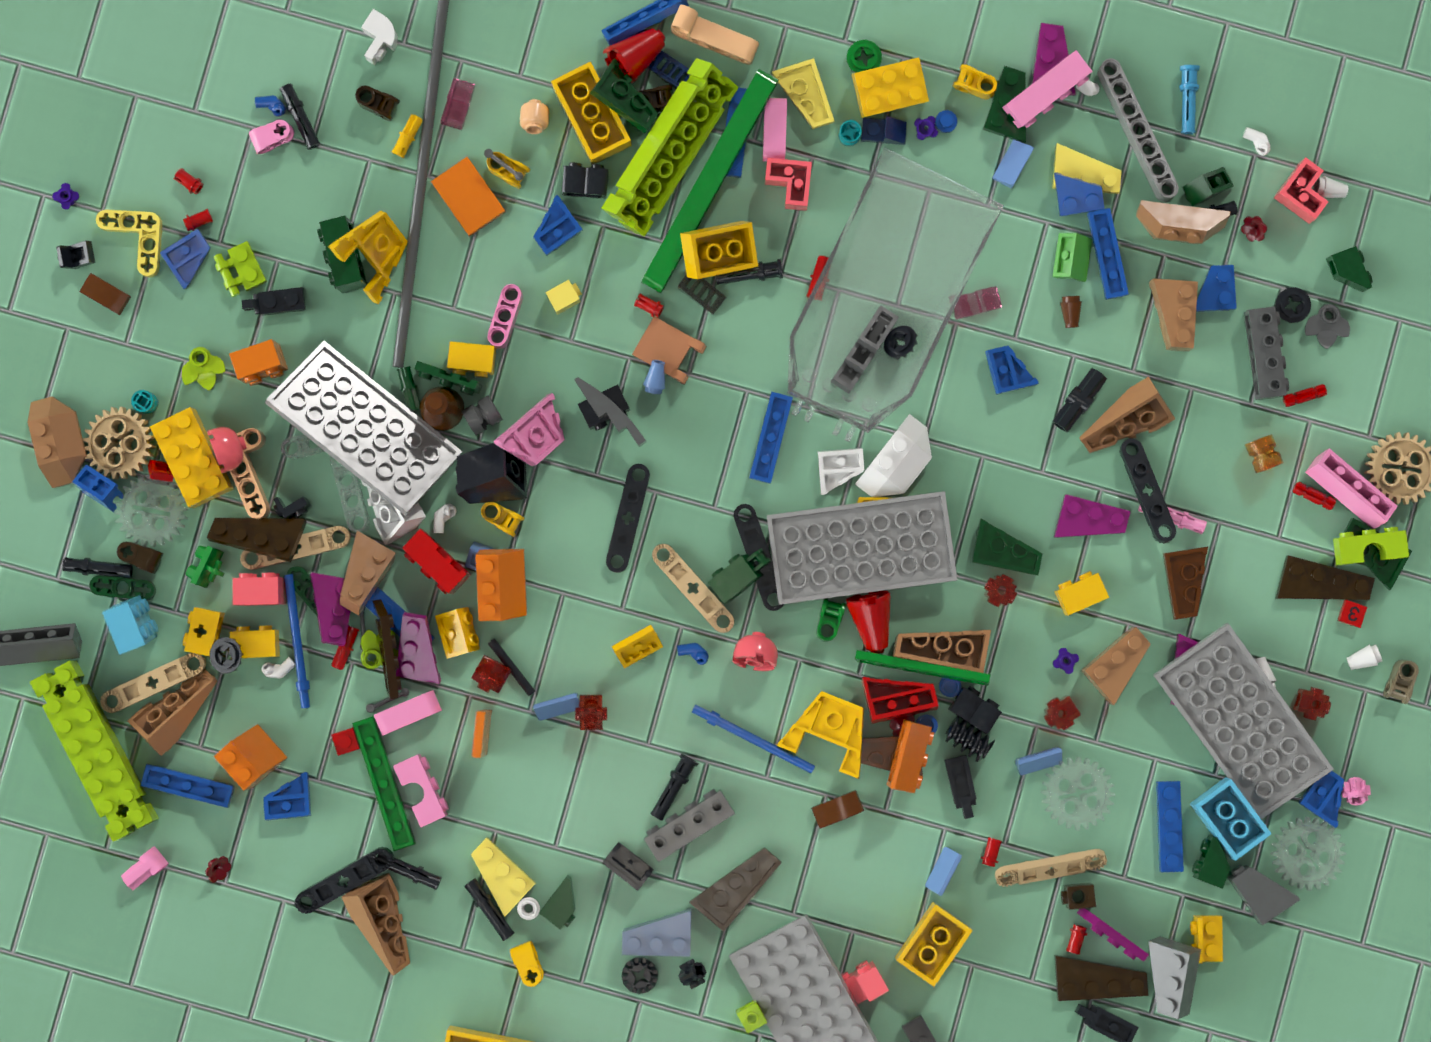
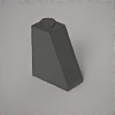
(1260, 894)

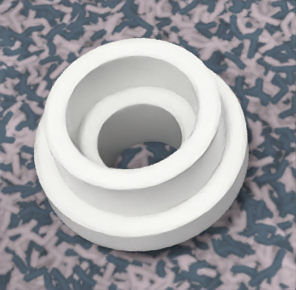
(528, 915)

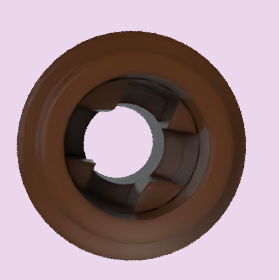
(1071, 310)

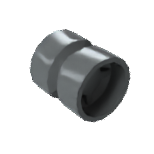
(482, 415)

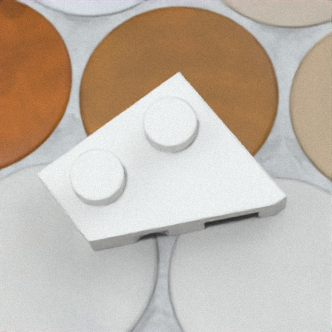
(838, 467)

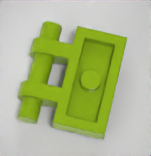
(246, 265)

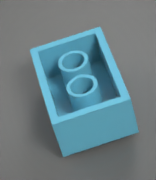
(130, 624)
(1230, 818)

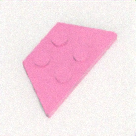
(534, 433)

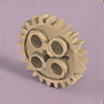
(108, 427)
(1403, 449)

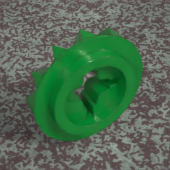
(870, 49)

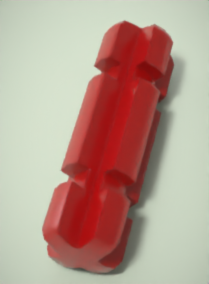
(1305, 395)
(1314, 495)

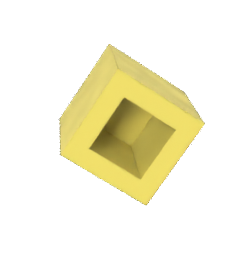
(564, 296)

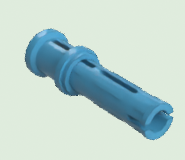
(1189, 88)

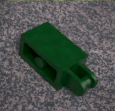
(738, 576)

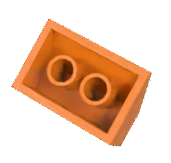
(501, 584)
(910, 756)

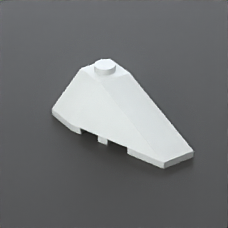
(390, 521)

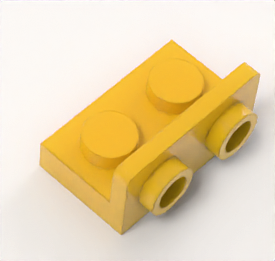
(457, 632)
(637, 646)
(1208, 937)

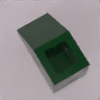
(1349, 269)
(1212, 865)

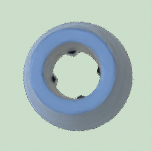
(655, 379)

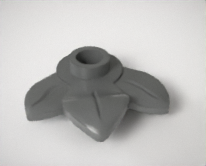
(1327, 329)

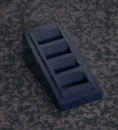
(667, 77)

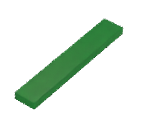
(922, 668)
(384, 783)

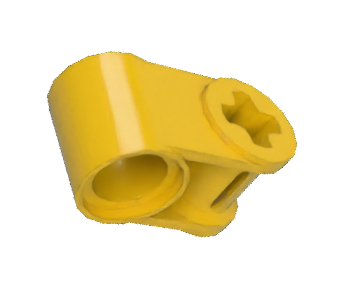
(973, 82)
(505, 174)
(503, 518)
(526, 959)

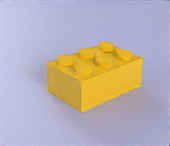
(890, 87)
(719, 249)
(933, 944)

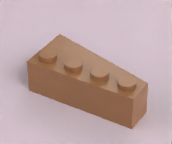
(951, 649)

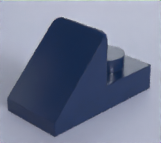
(884, 131)

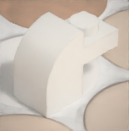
(382, 32)

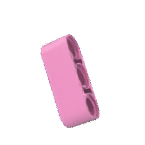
(775, 129)
(505, 305)
(407, 712)

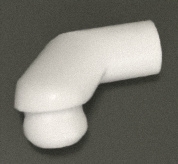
(1089, 88)
(1259, 139)
(441, 516)
(276, 670)

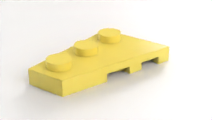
(806, 91)
(1083, 167)
(501, 875)

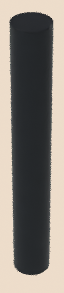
(505, 659)

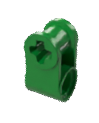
(830, 618)

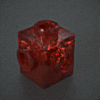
(992, 590)
(490, 674)
(1305, 700)
(1069, 711)
(591, 712)

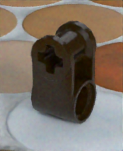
(655, 96)
(380, 103)
(143, 557)

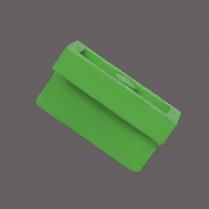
(1072, 256)

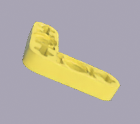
(145, 233)

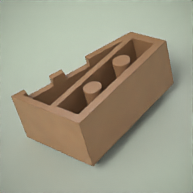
(1176, 311)
(365, 571)
(1116, 664)

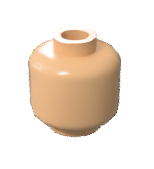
(534, 116)

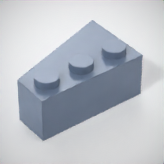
(660, 936)

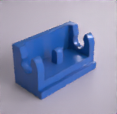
(98, 487)

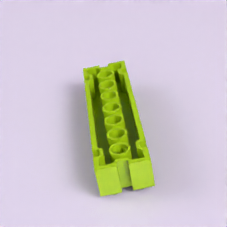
(670, 147)
(94, 750)

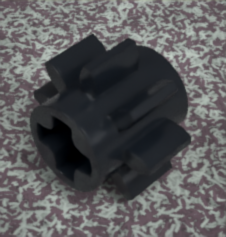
(692, 974)

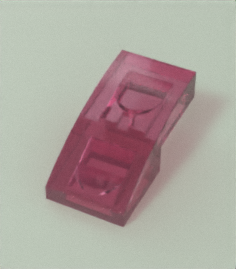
(457, 104)
(977, 303)

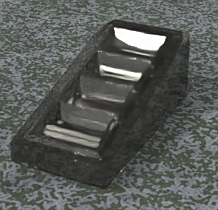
(706, 285)

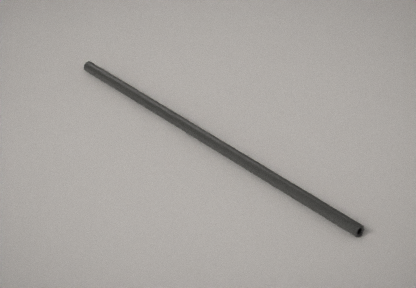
(420, 184)

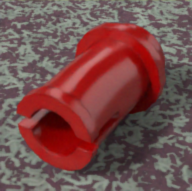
(191, 183)
(197, 220)
(649, 305)
(991, 852)
(1076, 939)

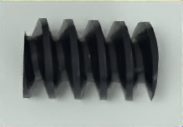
(968, 740)

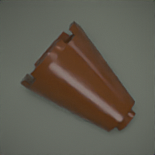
(442, 408)

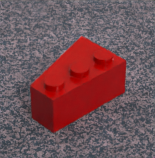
(435, 562)
(897, 699)

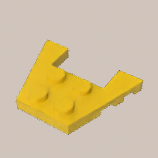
(380, 244)
(835, 722)

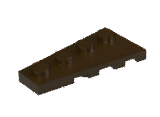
(386, 647)
(1091, 980)

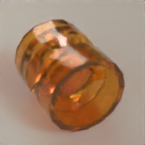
(1264, 453)

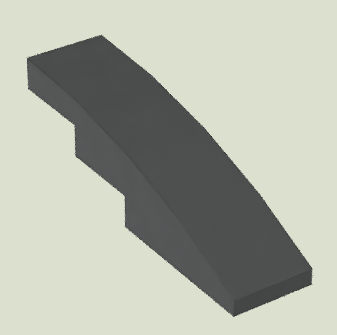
(864, 349)
(604, 406)

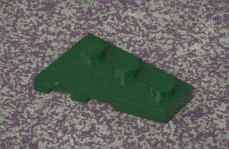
(621, 96)
(998, 122)
(428, 371)
(1003, 551)
(1385, 570)

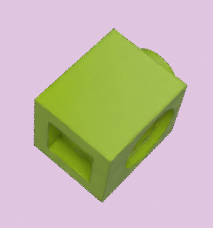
(751, 1016)

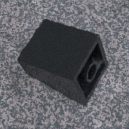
(490, 476)

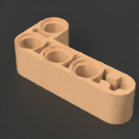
(713, 36)
(249, 476)

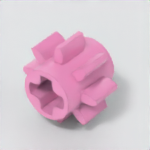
(1356, 791)

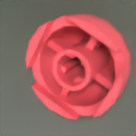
(227, 447)
(756, 651)

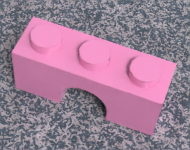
(416, 771)

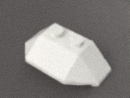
(898, 461)

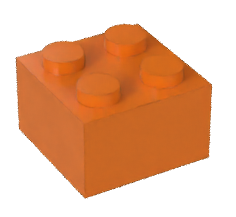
(259, 362)

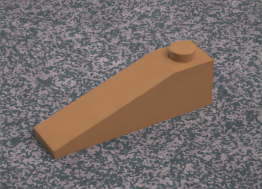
(1134, 412)
(167, 719)
(377, 916)

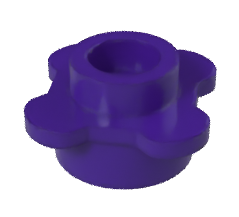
(921, 123)
(67, 202)
(1059, 661)

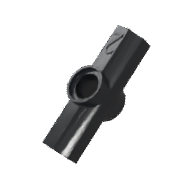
(1079, 400)

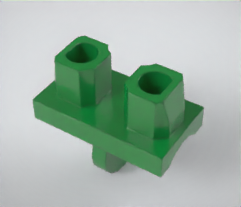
(208, 566)

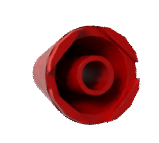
(636, 52)
(871, 618)

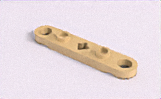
(311, 544)
(681, 576)
(138, 688)
(1040, 869)

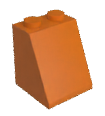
(250, 757)

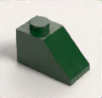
(1207, 186)
(561, 905)

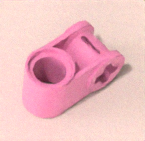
(267, 137)

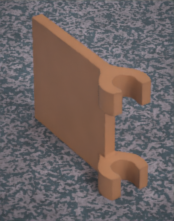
(668, 345)

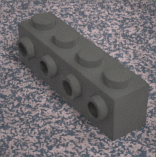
(1265, 353)
(39, 644)
(689, 825)

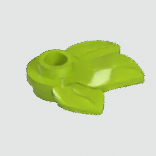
(204, 371)
(370, 645)

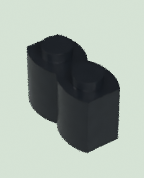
(584, 181)
(975, 710)

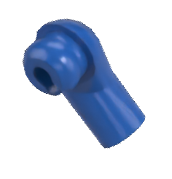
(273, 103)
(695, 650)

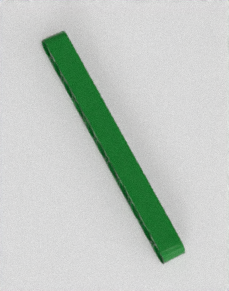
(710, 179)

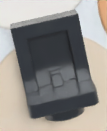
(76, 255)
(295, 509)

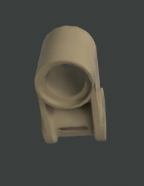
(1402, 683)

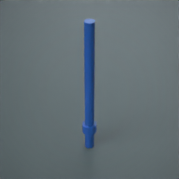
(302, 684)
(714, 718)

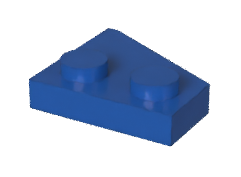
(1077, 196)
(557, 227)
(186, 256)
(1218, 290)
(1008, 371)
(1324, 798)
(290, 800)

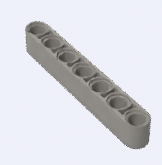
(1137, 119)

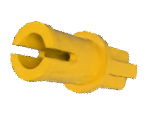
(407, 136)

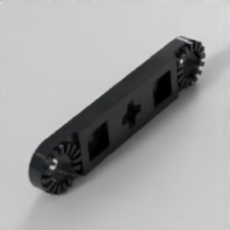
(1142, 475)
(623, 534)
(753, 540)
(357, 872)

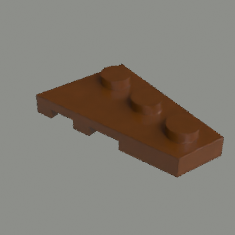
(1184, 580)
(880, 752)

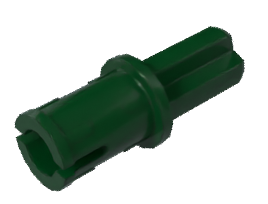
(408, 388)

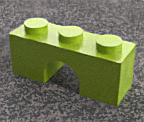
(1390, 544)

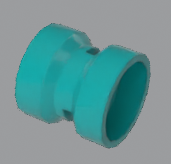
(851, 129)
(148, 403)

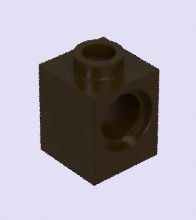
(1087, 901)

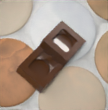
(105, 294)
(837, 809)

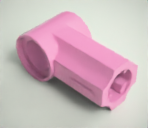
(148, 865)

